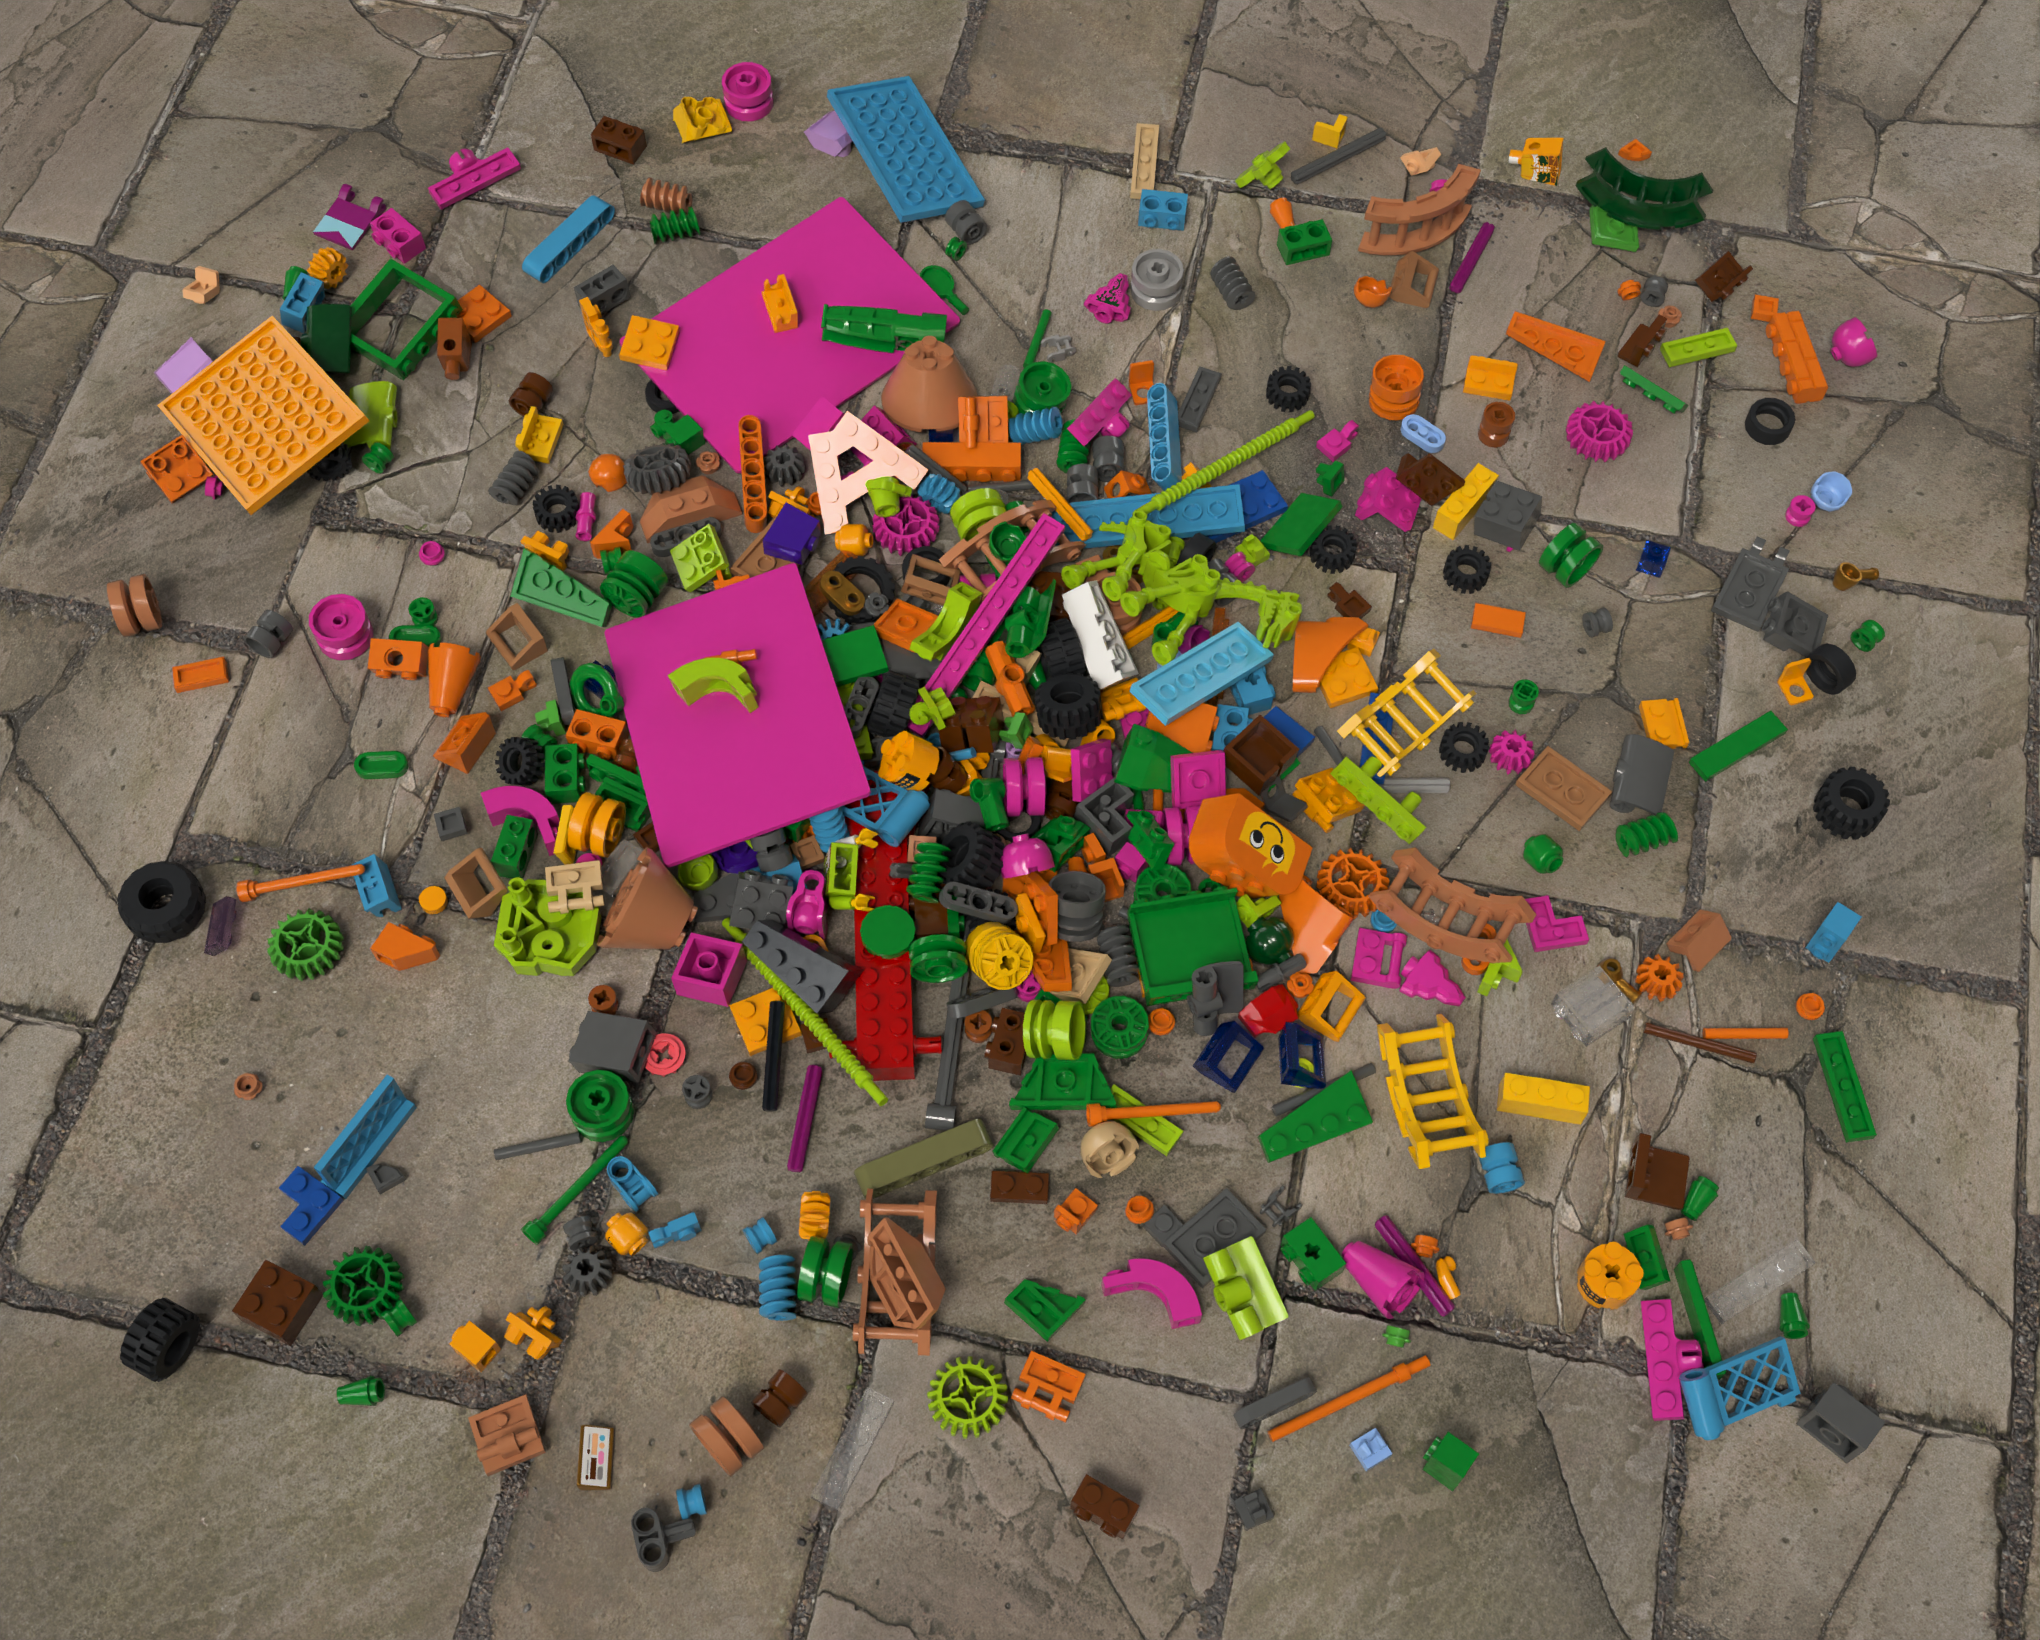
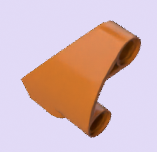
(1318, 646)
(1314, 923)

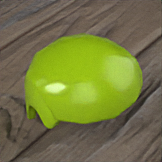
(698, 873)

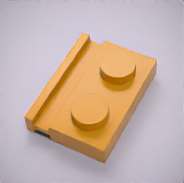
(1664, 722)

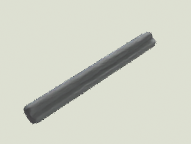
(1337, 156)

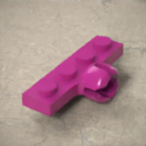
(472, 175)
(1103, 415)
(1666, 1359)

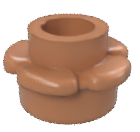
(1672, 314)
(708, 467)
(245, 1080)
(1678, 1228)

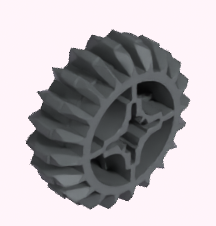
(657, 468)

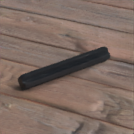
(773, 1056)

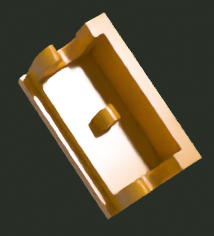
(780, 305)

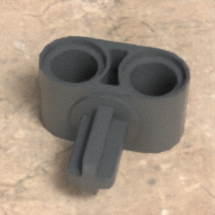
(658, 1537)

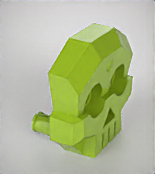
(571, 934)

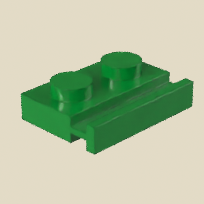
(1025, 1140)

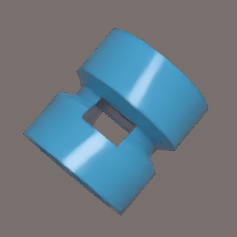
(1501, 1168)

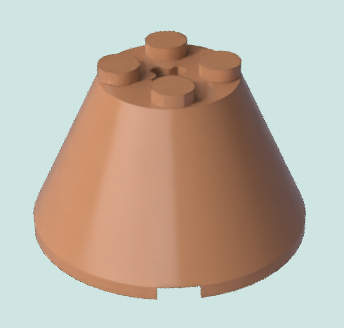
(926, 387)
(648, 909)

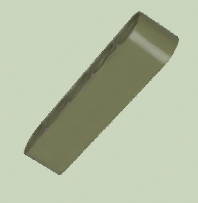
(924, 1158)

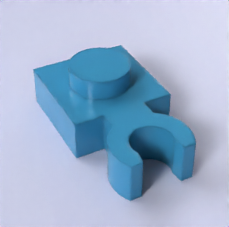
(678, 1229)

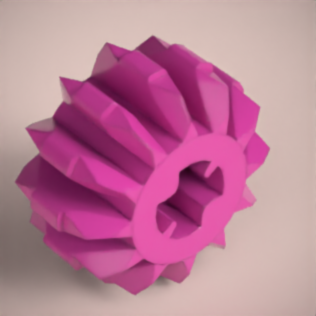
(1511, 752)

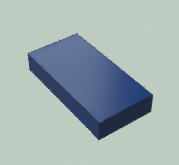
(1290, 729)

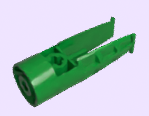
(879, 327)

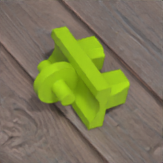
(935, 707)

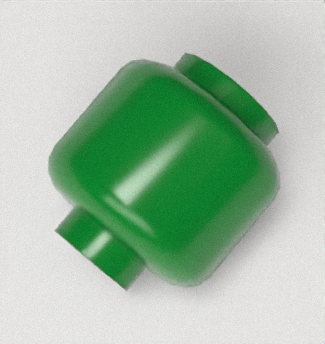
(1543, 854)

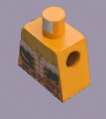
(1540, 159)

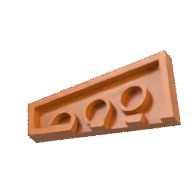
(1561, 345)

